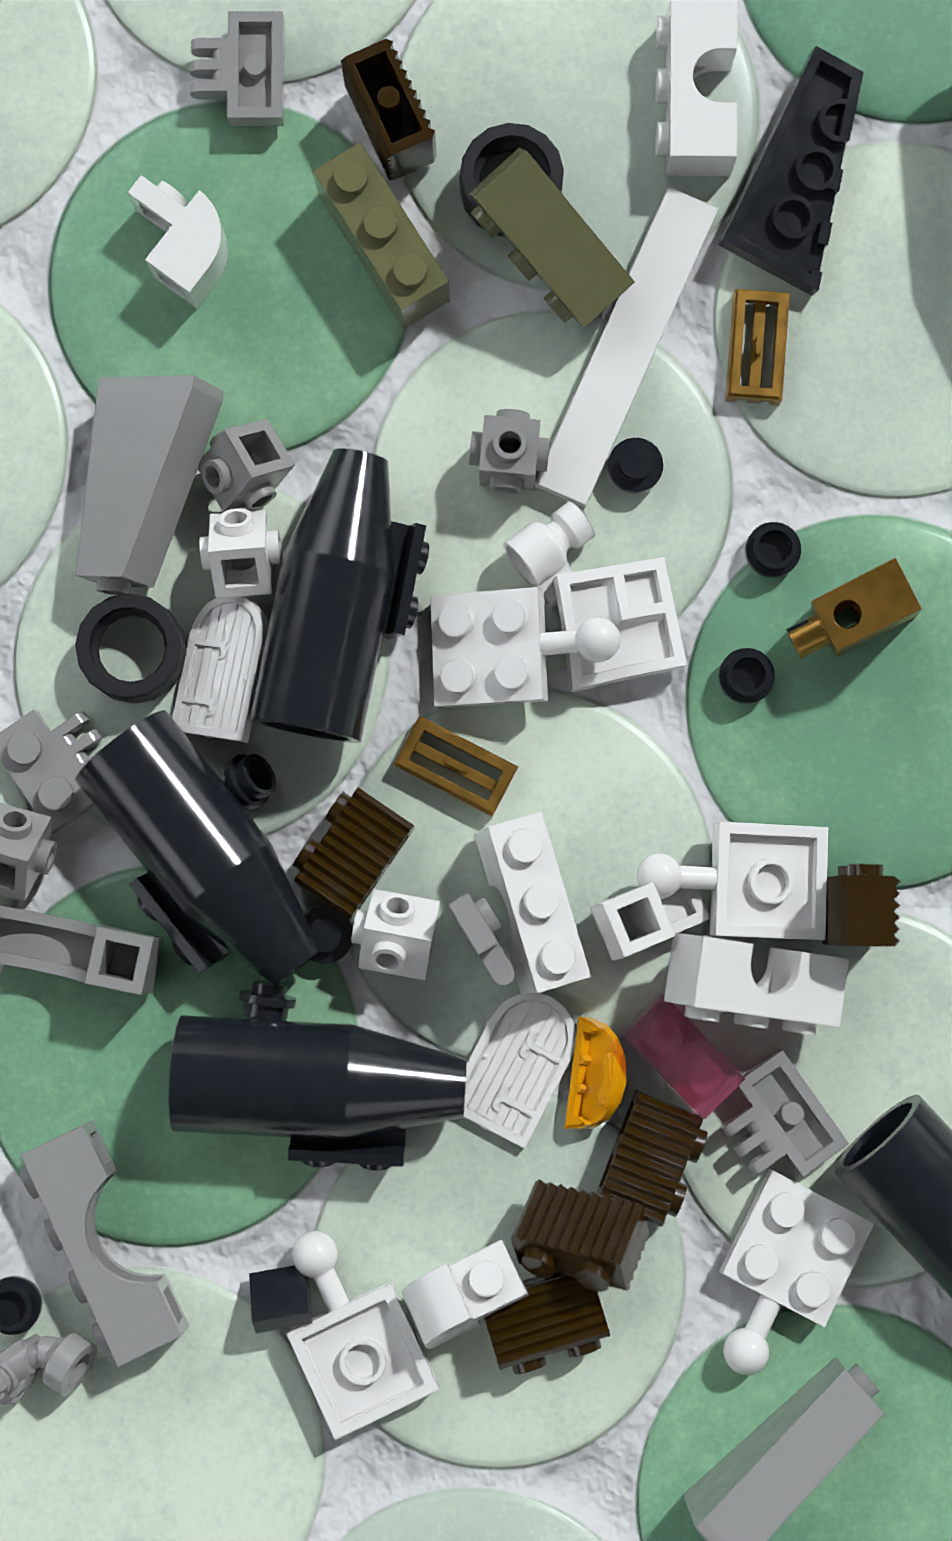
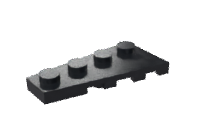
(792, 189)

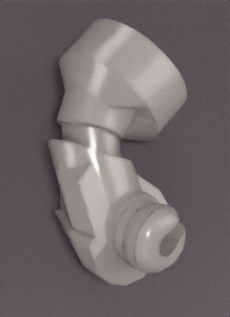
(62, 1362)

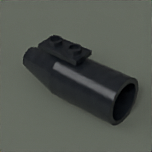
(336, 597)
(205, 859)
(323, 1085)
(905, 1181)

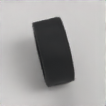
(503, 139)
(95, 625)

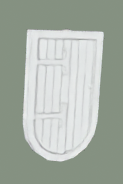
(221, 670)
(518, 1065)

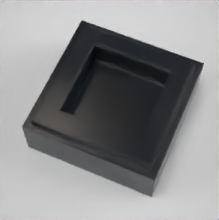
(279, 1299)

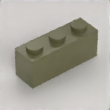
(382, 235)
(549, 239)

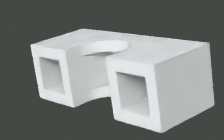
(697, 132)
(543, 929)
(717, 977)

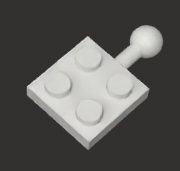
(496, 646)
(760, 880)
(795, 1255)
(359, 1352)

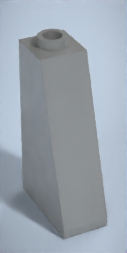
(140, 474)
(784, 1457)

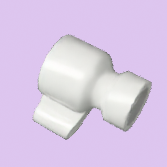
(541, 548)

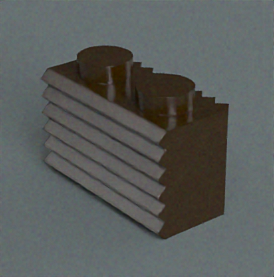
(389, 109)
(352, 852)
(861, 907)
(652, 1156)
(580, 1236)
(551, 1319)

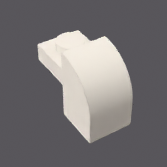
(194, 244)
(643, 919)
(460, 1294)

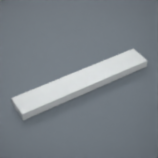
(626, 347)

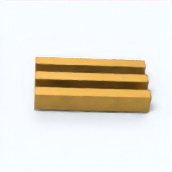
(753, 392)
(497, 788)

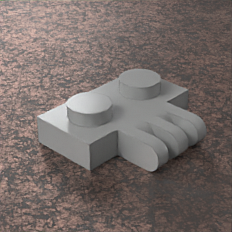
(244, 68)
(48, 763)
(479, 924)
(783, 1119)

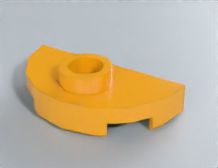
(596, 1075)

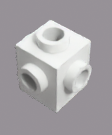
(240, 552)
(396, 934)

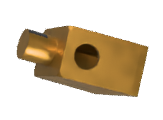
(878, 597)

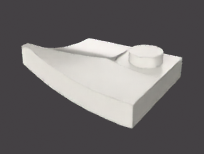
(641, 607)

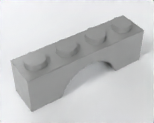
(79, 950)
(130, 1308)

